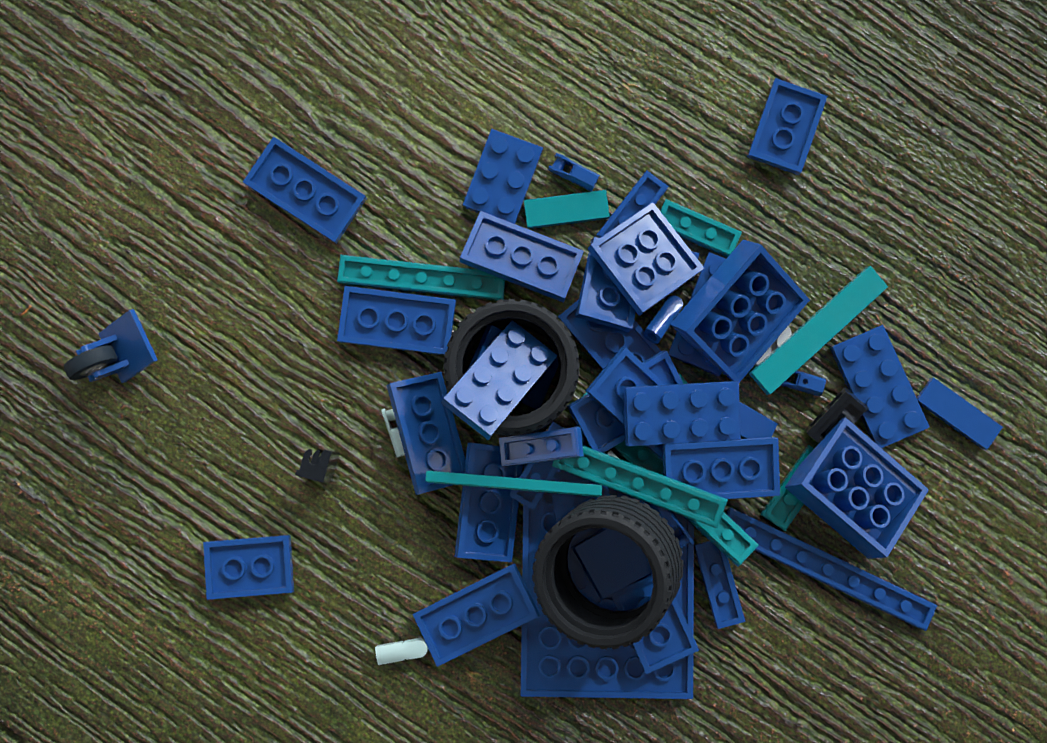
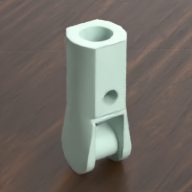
(393, 433)
(401, 650)

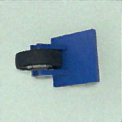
(120, 344)

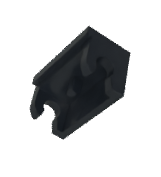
(842, 406)
(320, 468)

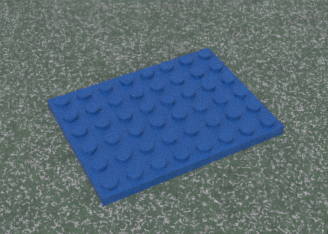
(564, 668)

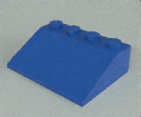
(740, 310)
(858, 490)

